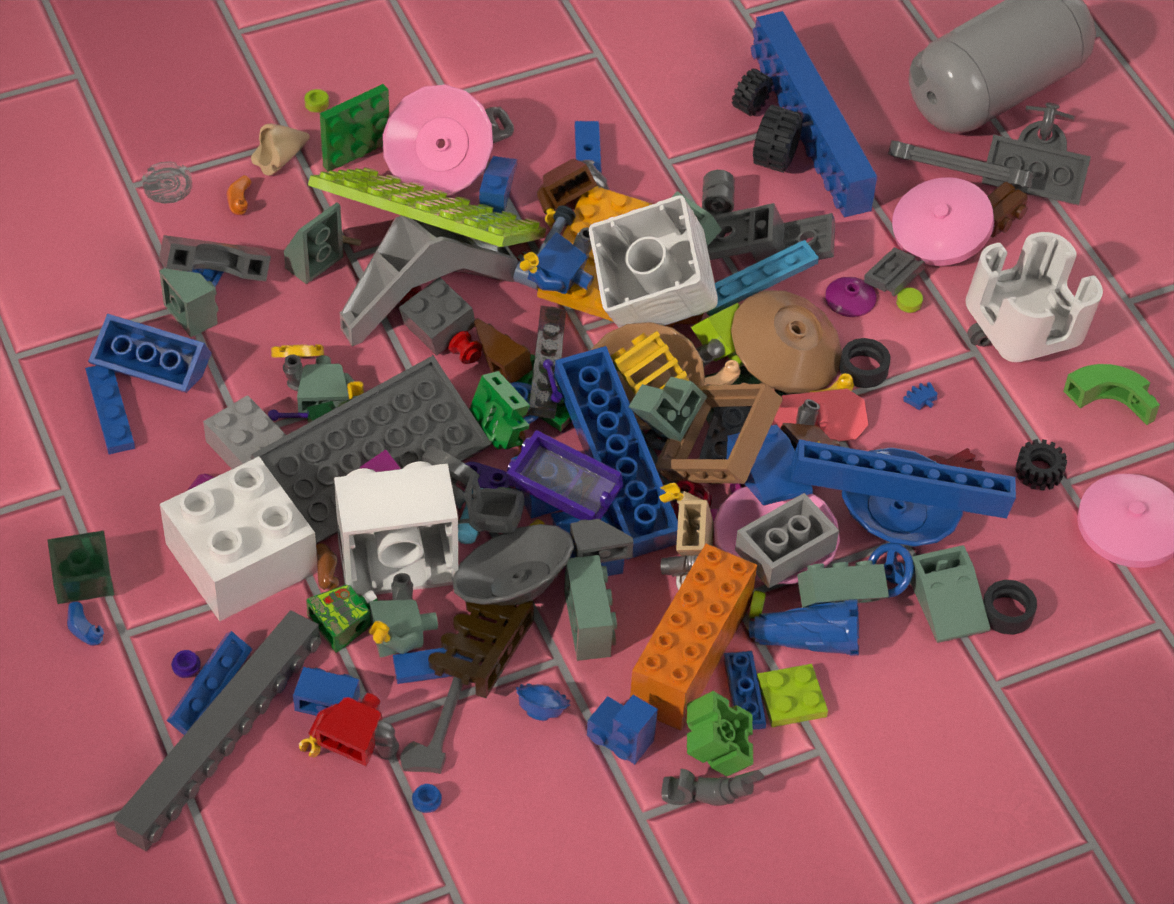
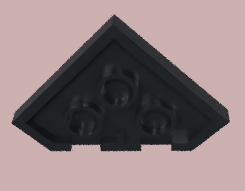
(723, 423)

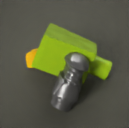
(716, 336)

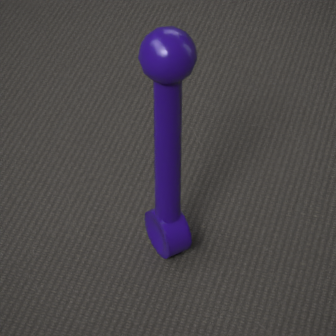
(556, 396)
(275, 415)

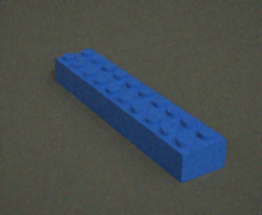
(824, 129)

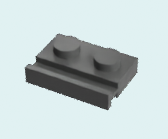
(894, 271)

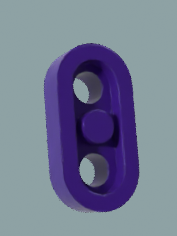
(489, 475)

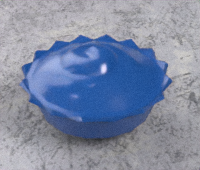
(541, 701)

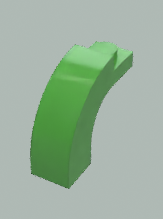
(1114, 383)

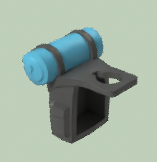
(489, 511)

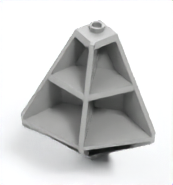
(412, 256)

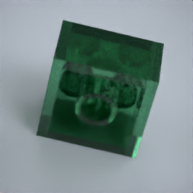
(80, 567)

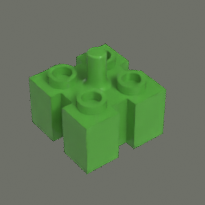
(719, 733)

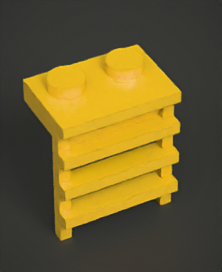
(643, 351)

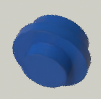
(426, 798)

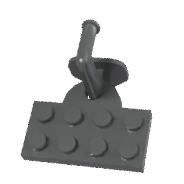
(1057, 172)

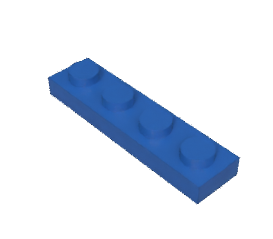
(110, 409)
(210, 681)

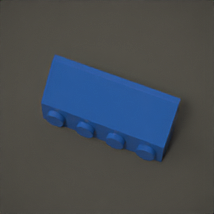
(150, 353)

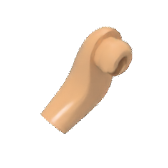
(727, 374)

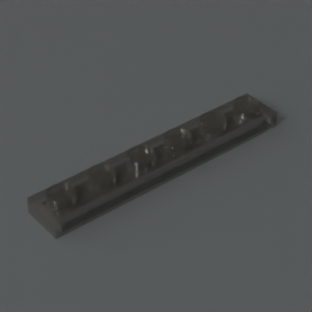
(548, 346)

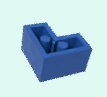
(624, 728)

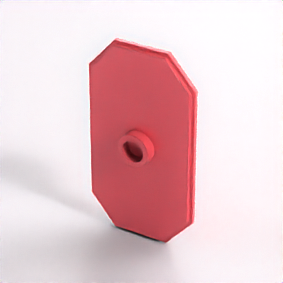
(840, 412)

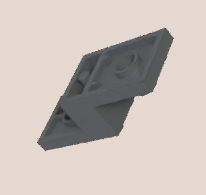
(765, 233)

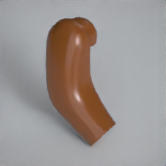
(326, 567)

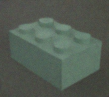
(589, 607)

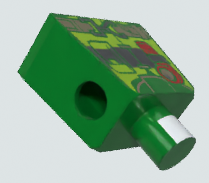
(341, 614)

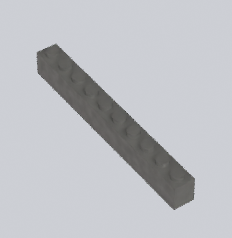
(217, 731)

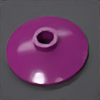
(850, 296)

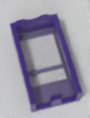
(564, 477)

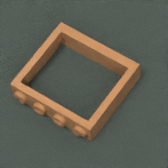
(674, 460)

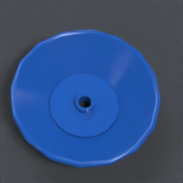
(902, 520)

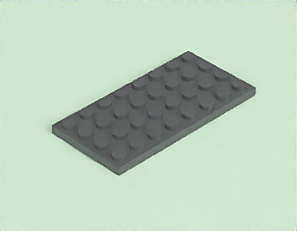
(397, 415)

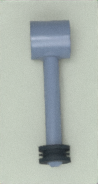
(563, 217)

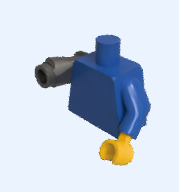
(560, 263)

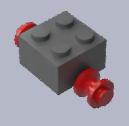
(441, 320)

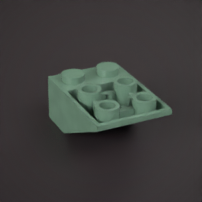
(949, 593)

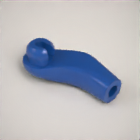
(81, 627)

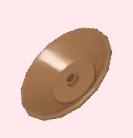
(786, 342)
(679, 347)

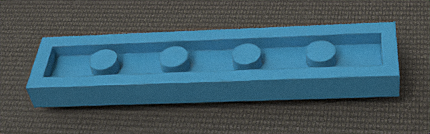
(763, 275)

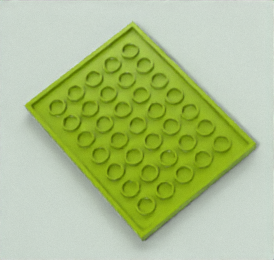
(429, 206)

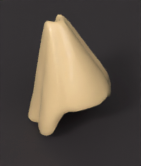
(277, 147)

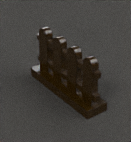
(491, 656)

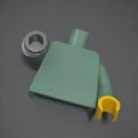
(319, 382)
(397, 622)

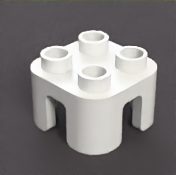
(1029, 307)

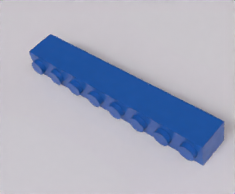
(903, 479)

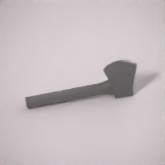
(431, 759)

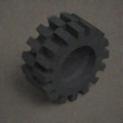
(752, 92)
(1047, 454)

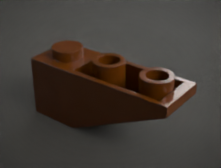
(502, 352)

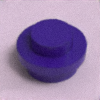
(186, 664)

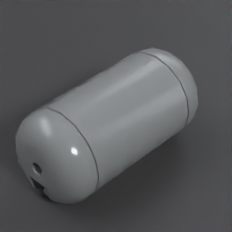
(999, 61)

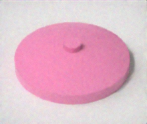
(943, 221)
(1128, 520)

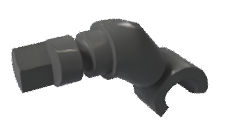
(708, 790)

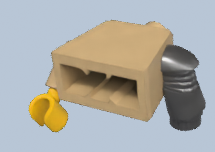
(694, 530)

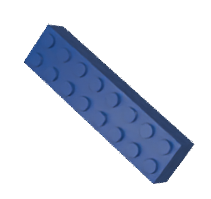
(615, 439)

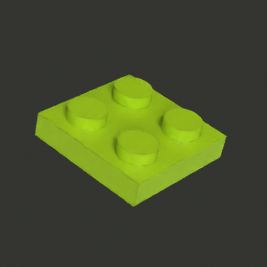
(792, 695)

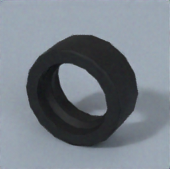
(869, 348)
(1016, 591)

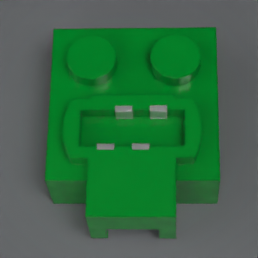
(496, 411)

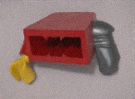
(352, 731)

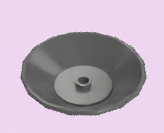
(513, 566)

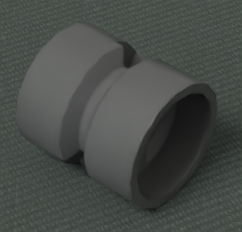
(718, 192)

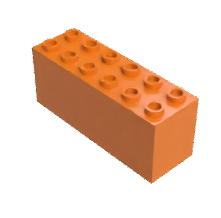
(694, 634)

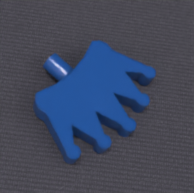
(921, 396)

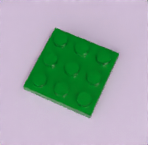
(354, 127)

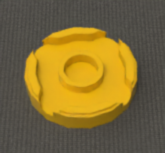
(299, 350)

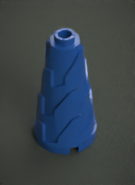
(814, 628)

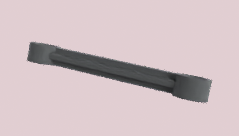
(961, 164)

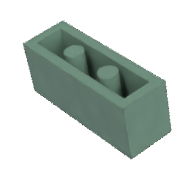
(842, 582)

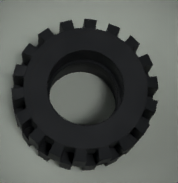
(777, 138)

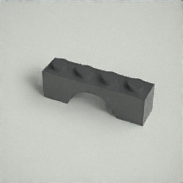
(193, 254)

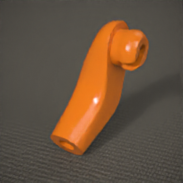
(235, 195)

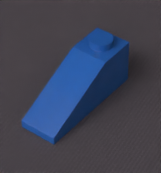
(497, 183)

